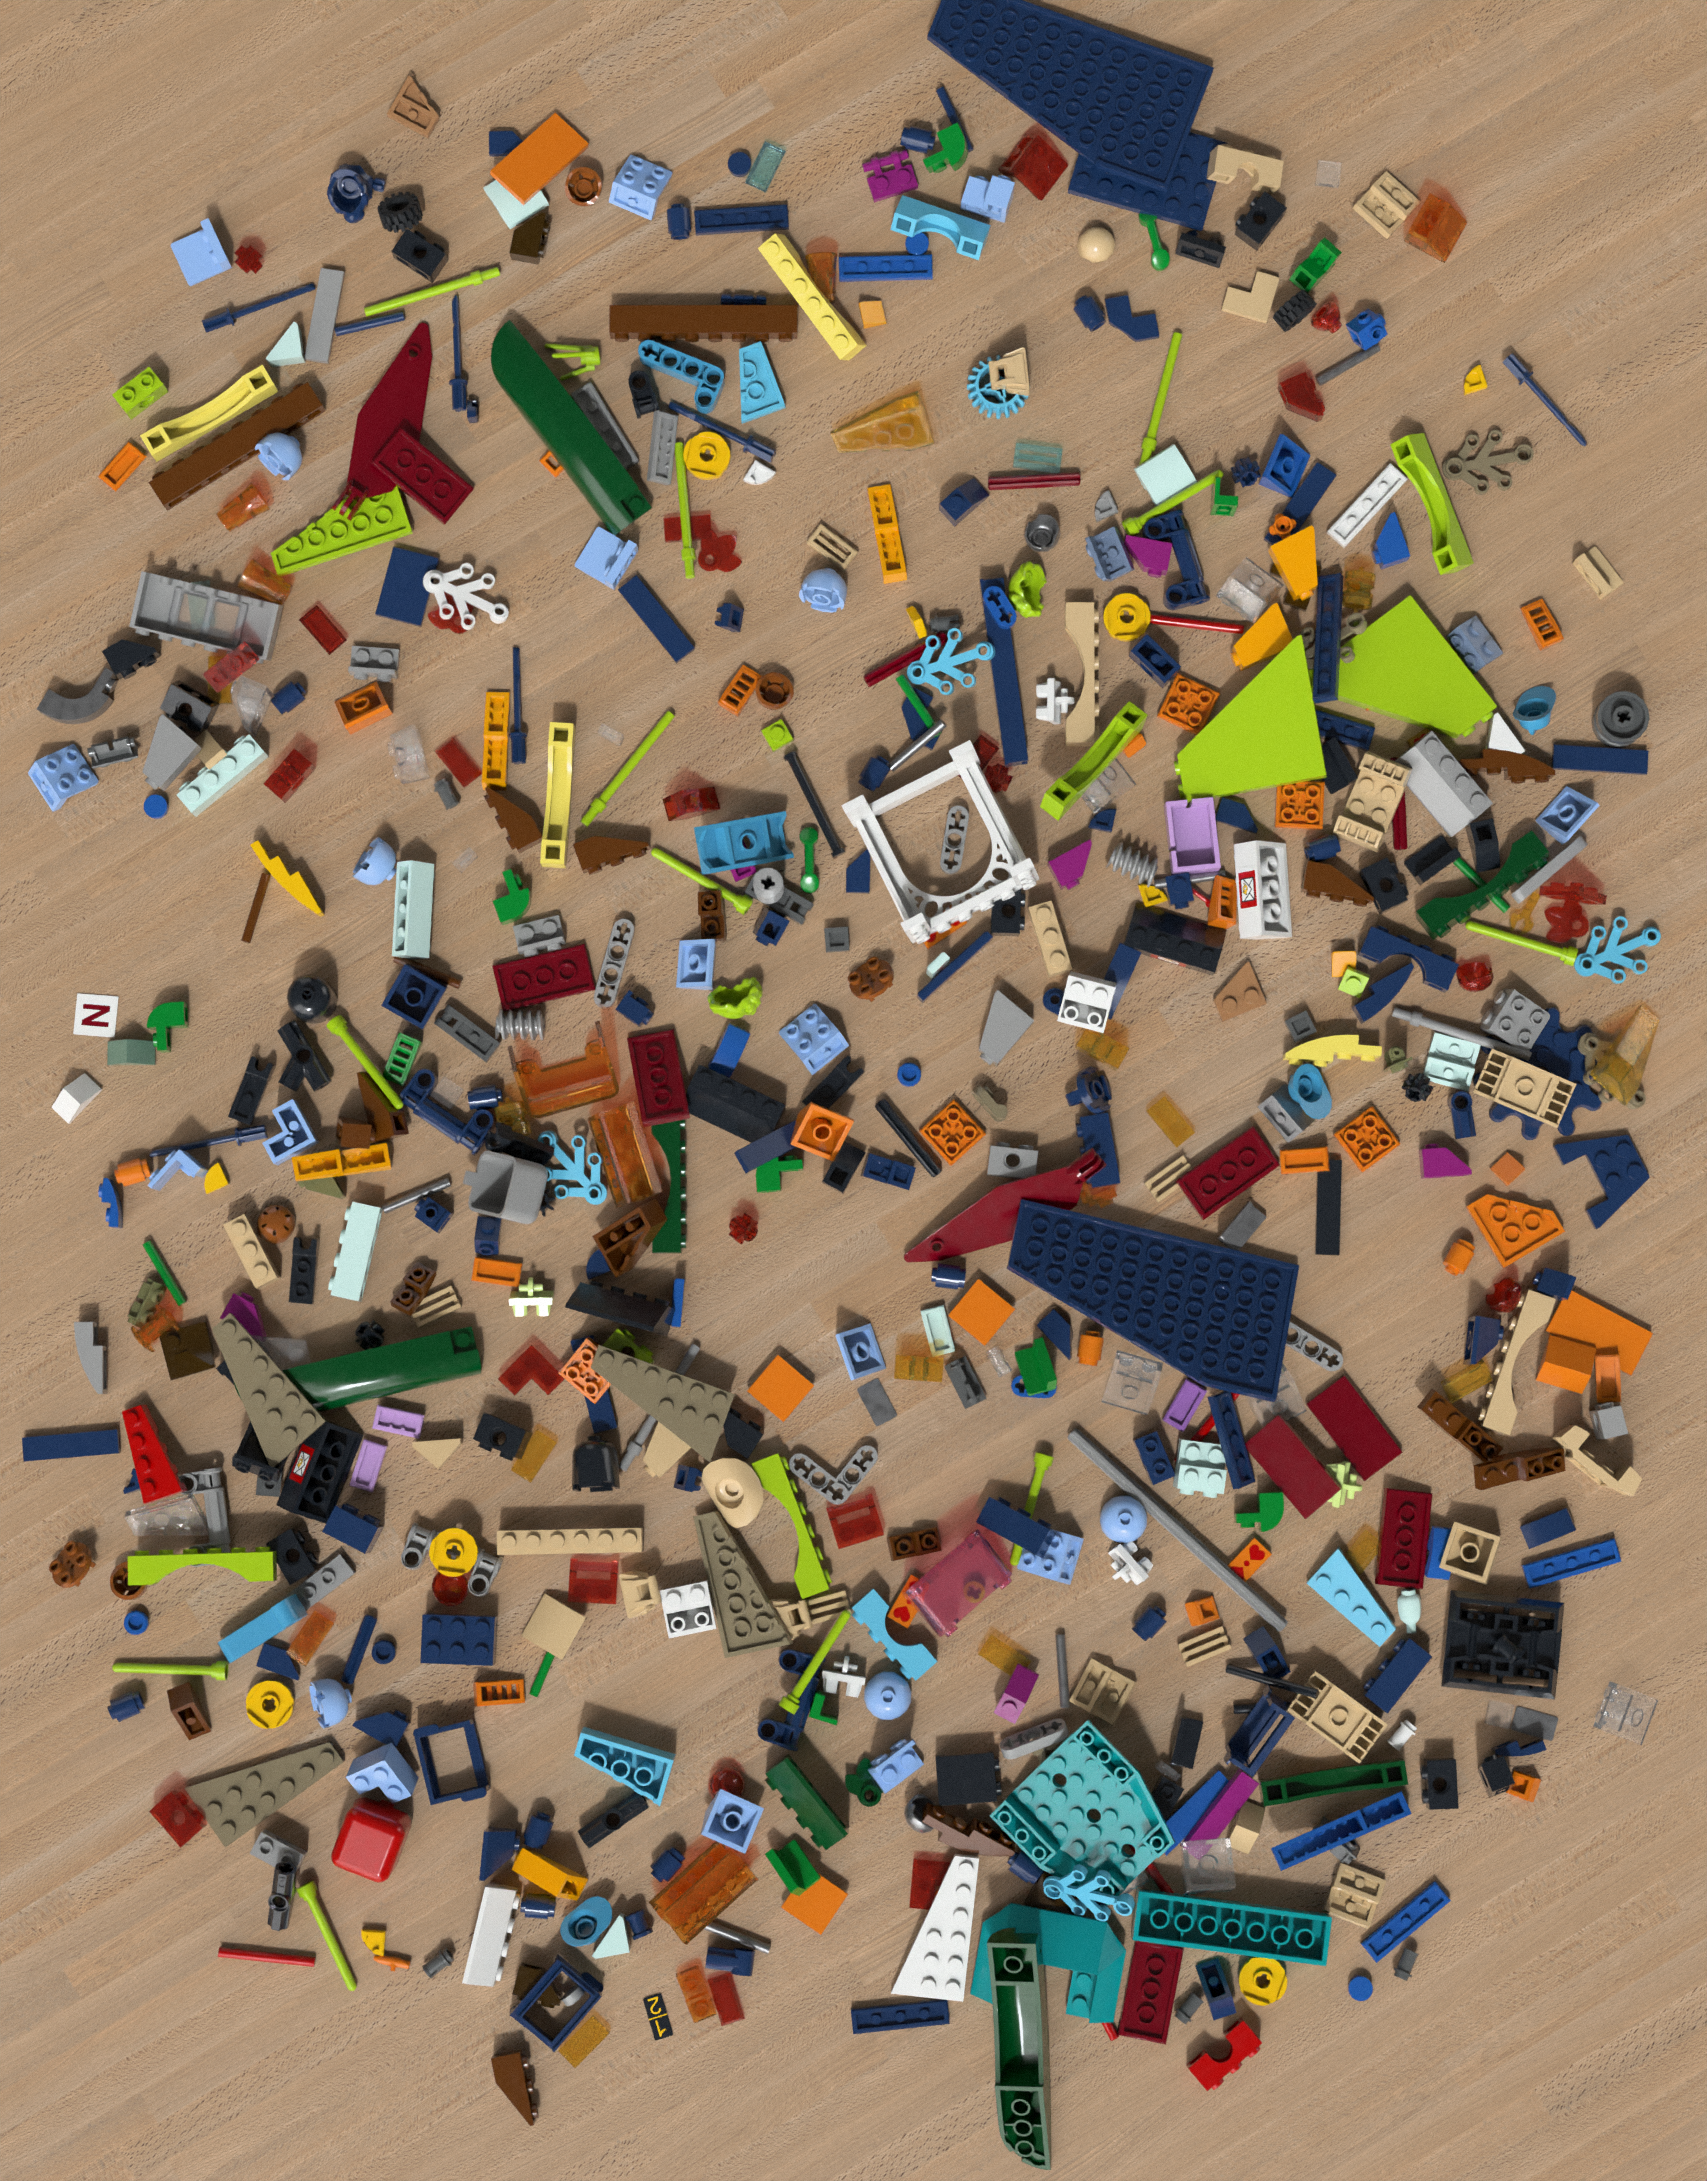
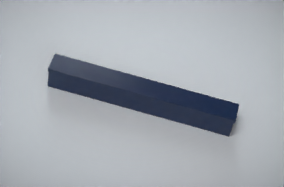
(1005, 682)

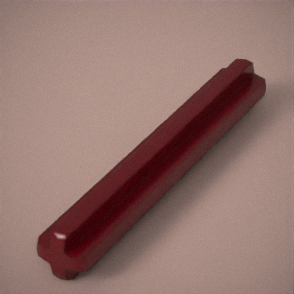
(1034, 481)
(901, 661)
(1399, 824)

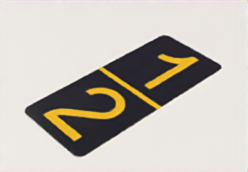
(658, 2016)

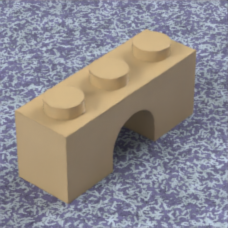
(1263, 170)
(1050, 939)
(254, 1258)

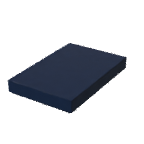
(403, 590)

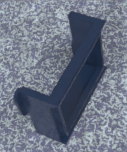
(1254, 1729)
(429, 1773)
(584, 1980)

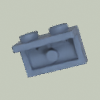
(1109, 554)
(1474, 644)

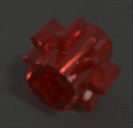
(248, 259)
(998, 777)
(743, 1228)

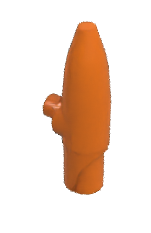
(394, 1962)

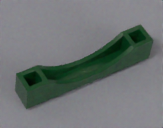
(1443, 913)
(670, 1237)
(1332, 1781)

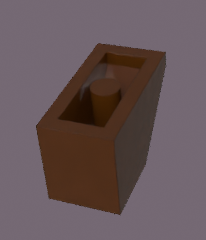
(354, 1133)
(188, 1710)

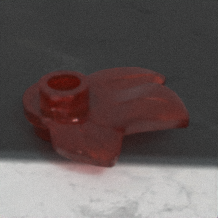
(721, 550)
(450, 624)
(1562, 921)

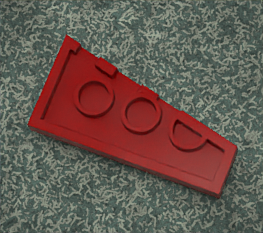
(152, 1465)

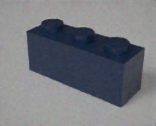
(1097, 1135)
(1016, 1526)
(1396, 1674)

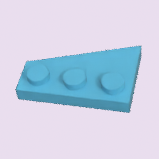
(757, 384)

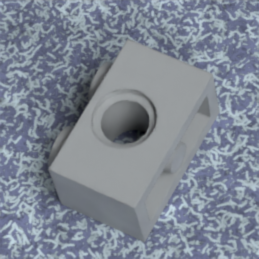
(997, 1161)
(1608, 1421)
(276, 1850)

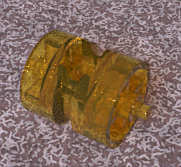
(1358, 586)
(514, 1115)

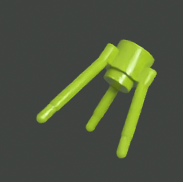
(588, 355)

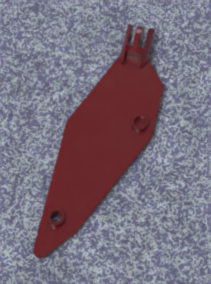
(392, 405)
(994, 1215)

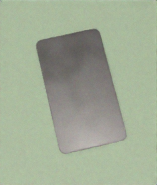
(877, 1402)
(1534, 1723)

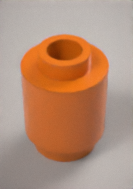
(132, 1172)
(1459, 1257)
(1090, 1348)

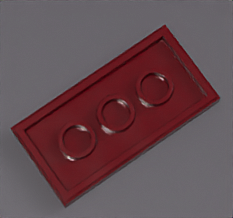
(422, 476)
(544, 978)
(658, 1078)
(1227, 1173)
(1354, 1428)
(1292, 1466)
(1403, 1538)
(1150, 1991)

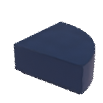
(472, 411)
(1103, 821)
(596, 1265)

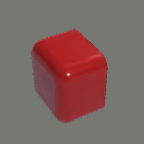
(371, 1839)

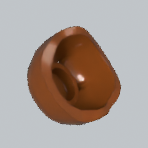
(583, 188)
(774, 694)
(275, 1222)
(119, 1589)

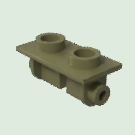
(1396, 1059)
(152, 1294)

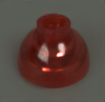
(1327, 318)

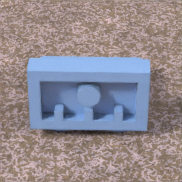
(639, 186)
(201, 254)
(606, 557)
(62, 776)
(814, 1038)
(176, 1161)
(1058, 1561)
(896, 1766)

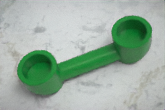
(1160, 257)
(809, 881)

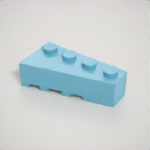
(627, 1761)

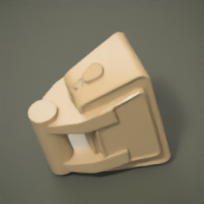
(1015, 372)
(639, 1592)
(786, 1611)

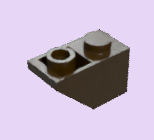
(529, 238)
(527, 1978)

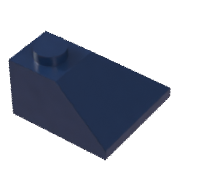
(1481, 1338)
(497, 1848)

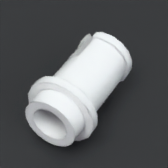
(1402, 1734)

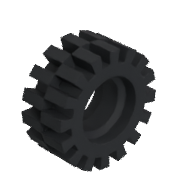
(400, 212)
(1294, 310)

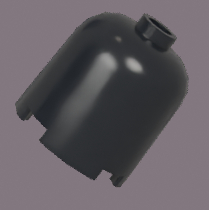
(319, 1006)
(595, 1466)

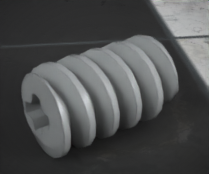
(1133, 864)
(761, 879)
(520, 1024)

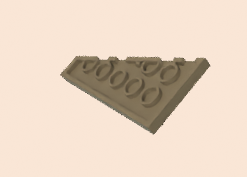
(272, 1401)
(678, 1402)
(740, 1604)
(250, 1795)

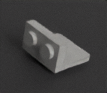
(1515, 1019)

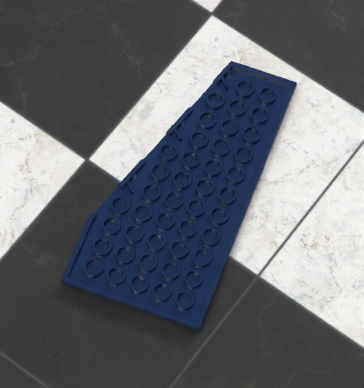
(1090, 87)
(1179, 1299)

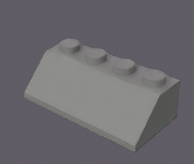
(1443, 784)

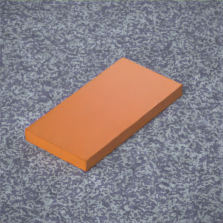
(539, 158)
(1600, 1328)

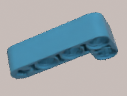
(678, 371)
(262, 1628)

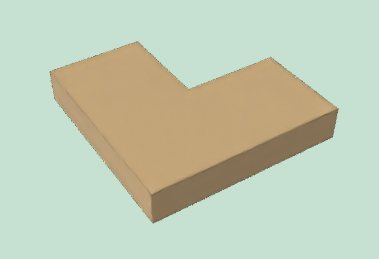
(1254, 304)

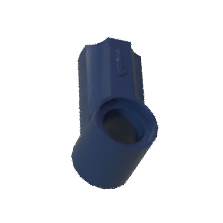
(1462, 1118)
(738, 1961)

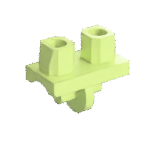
(531, 1295)
(1341, 1474)

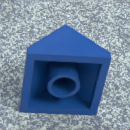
(1285, 467)

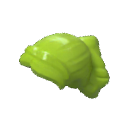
(1026, 588)
(737, 1001)

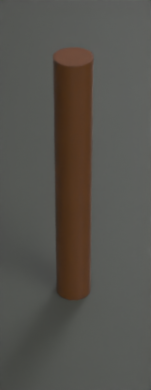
(255, 908)
(437, 975)

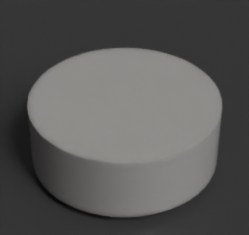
(573, 1995)

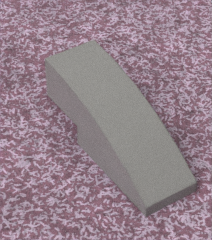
(91, 1355)

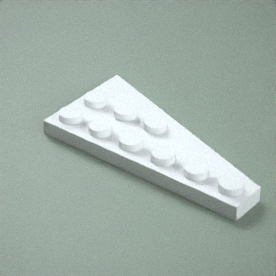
(941, 1948)

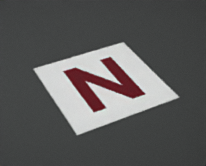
(95, 1015)

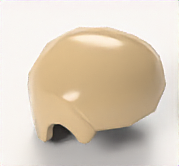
(1096, 244)

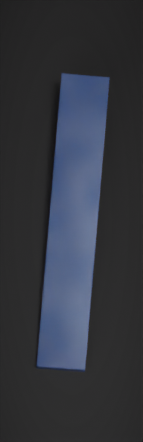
(1341, 1831)

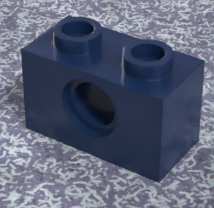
(1154, 661)
(1154, 1458)

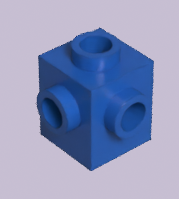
(1367, 329)

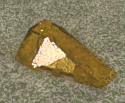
(890, 426)
(1626, 1059)

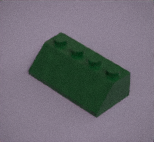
(806, 1802)

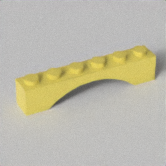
(825, 317)
(179, 432)
(558, 796)

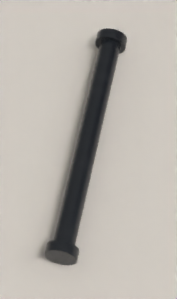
(814, 804)

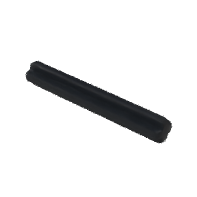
(908, 1138)

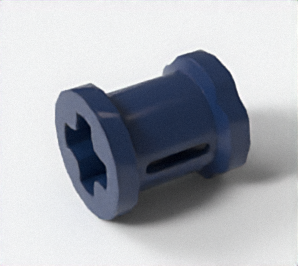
(638, 1924)

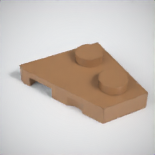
(413, 109)
(1239, 995)

